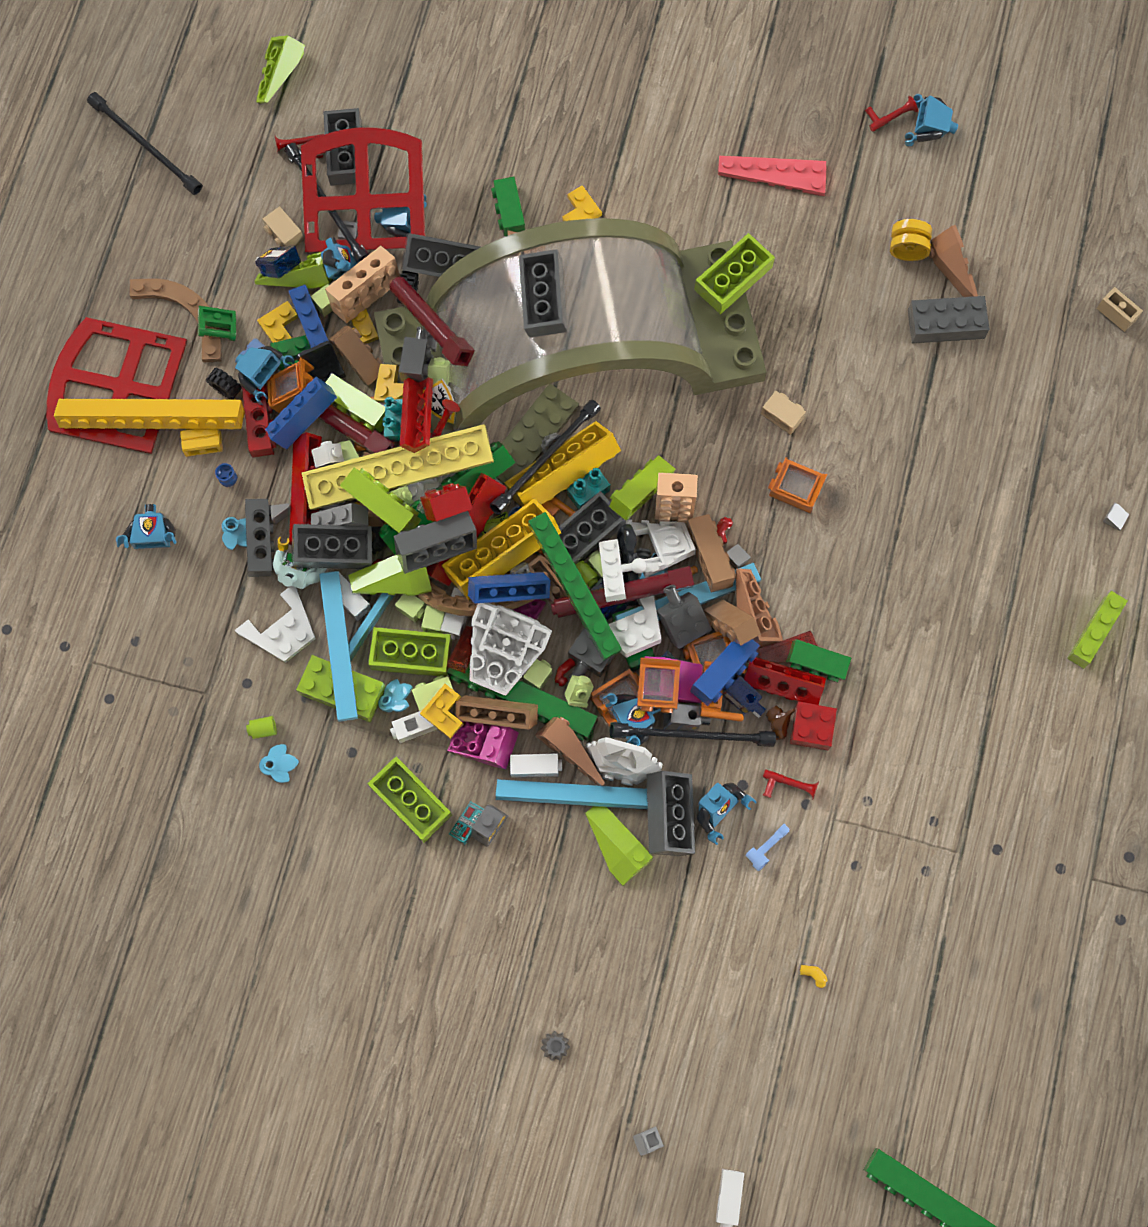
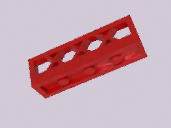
(414, 414)

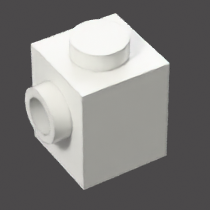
(327, 454)

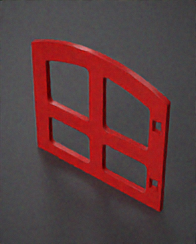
(363, 201)
(122, 385)

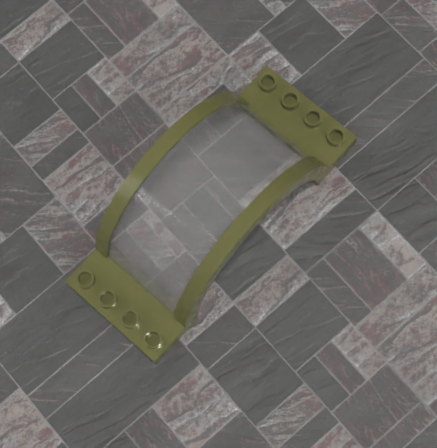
(625, 309)

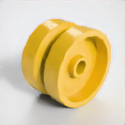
(911, 240)

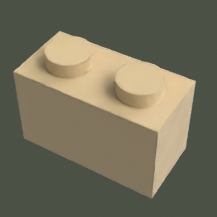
(282, 228)
(1119, 309)
(783, 412)

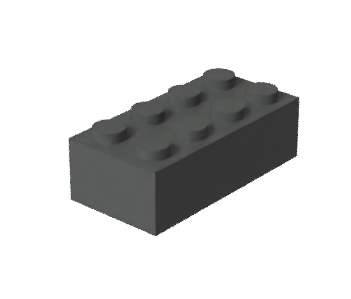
(341, 160)
(432, 255)
(543, 293)
(948, 319)
(589, 526)
(435, 542)
(331, 546)
(670, 813)

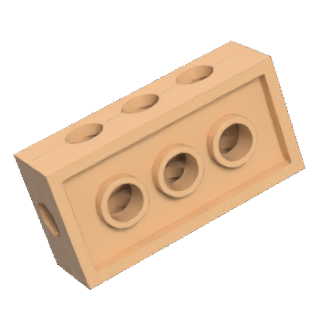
(362, 284)
(675, 497)

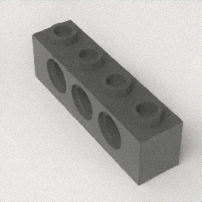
(256, 566)

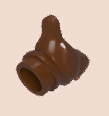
(779, 721)

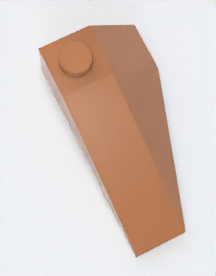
(949, 259)
(750, 601)
(561, 738)

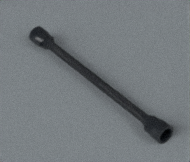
(99, 104)
(358, 251)
(501, 503)
(623, 730)

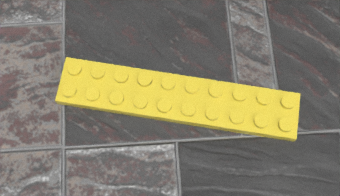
(401, 467)

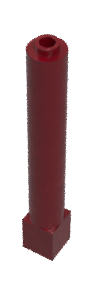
(455, 348)
(370, 440)
(634, 590)

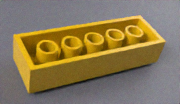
(570, 462)
(499, 548)

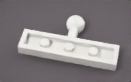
(613, 569)

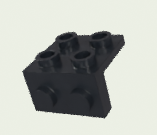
(323, 360)

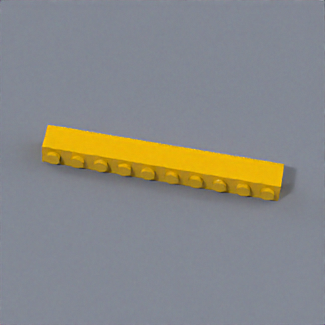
(149, 413)

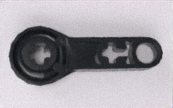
(627, 543)

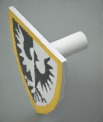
(439, 393)

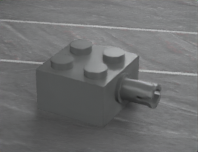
(415, 357)
(682, 617)
(587, 656)

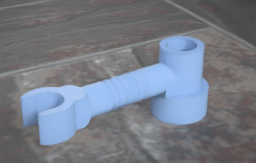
(757, 856)

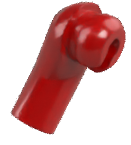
(722, 526)
(562, 670)

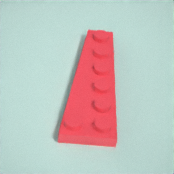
(790, 173)

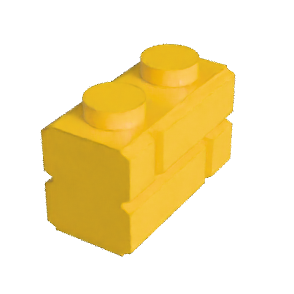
(201, 441)

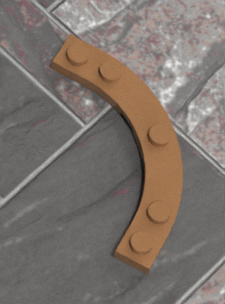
(187, 299)
(459, 605)

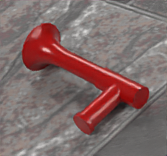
(878, 123)
(280, 143)
(450, 407)
(776, 777)

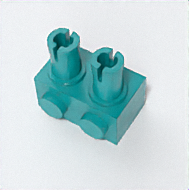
(392, 419)
(586, 488)

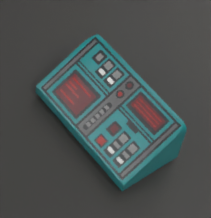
(463, 827)

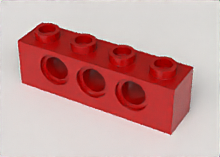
(258, 446)
(794, 678)

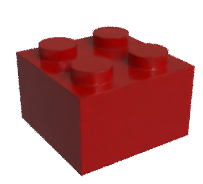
(445, 502)
(813, 726)

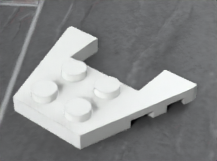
(669, 540)
(639, 629)
(287, 634)

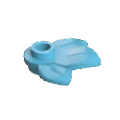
(236, 535)
(395, 697)
(281, 763)

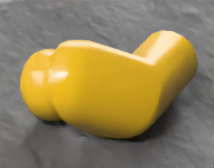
(817, 974)

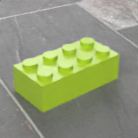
(734, 273)
(379, 501)
(410, 652)
(318, 686)
(410, 799)

